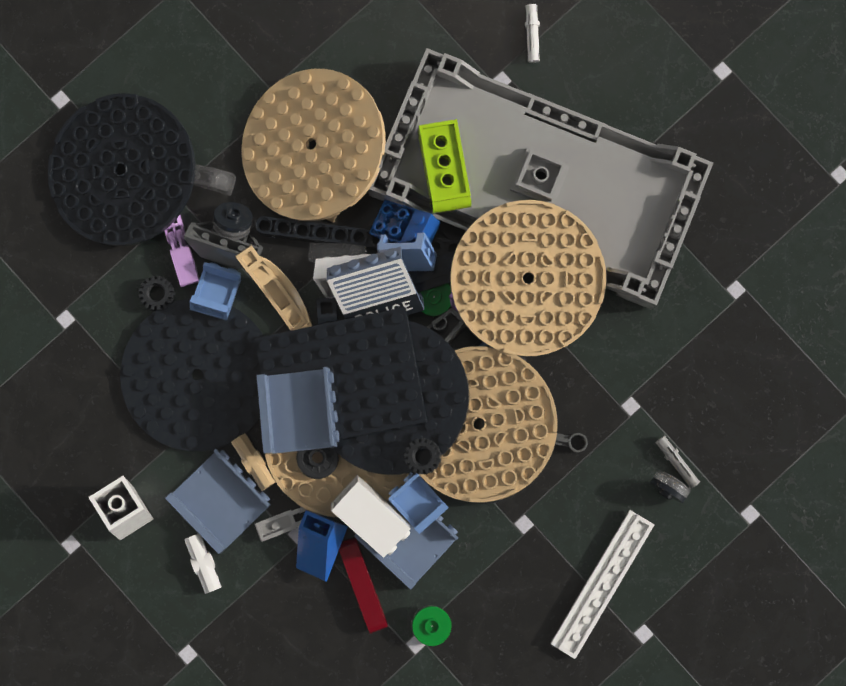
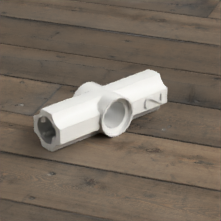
(202, 563)

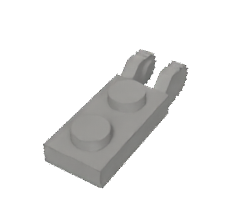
(278, 524)

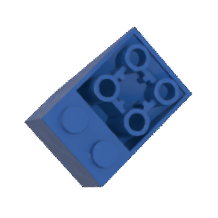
(403, 223)
(318, 544)

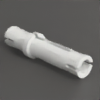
(532, 33)

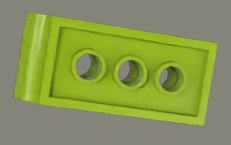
(443, 196)

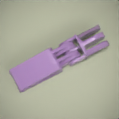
(182, 255)

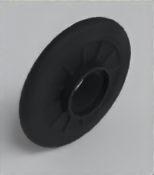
(317, 470)

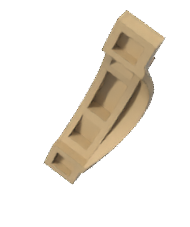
(276, 288)

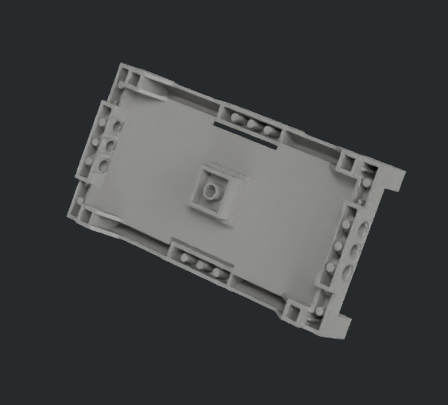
(620, 186)

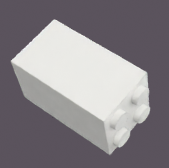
(121, 508)
(371, 516)

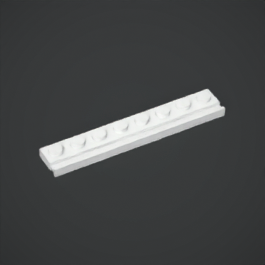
(602, 584)

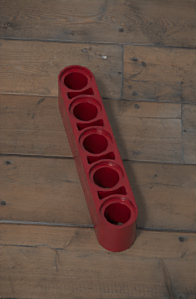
(362, 585)

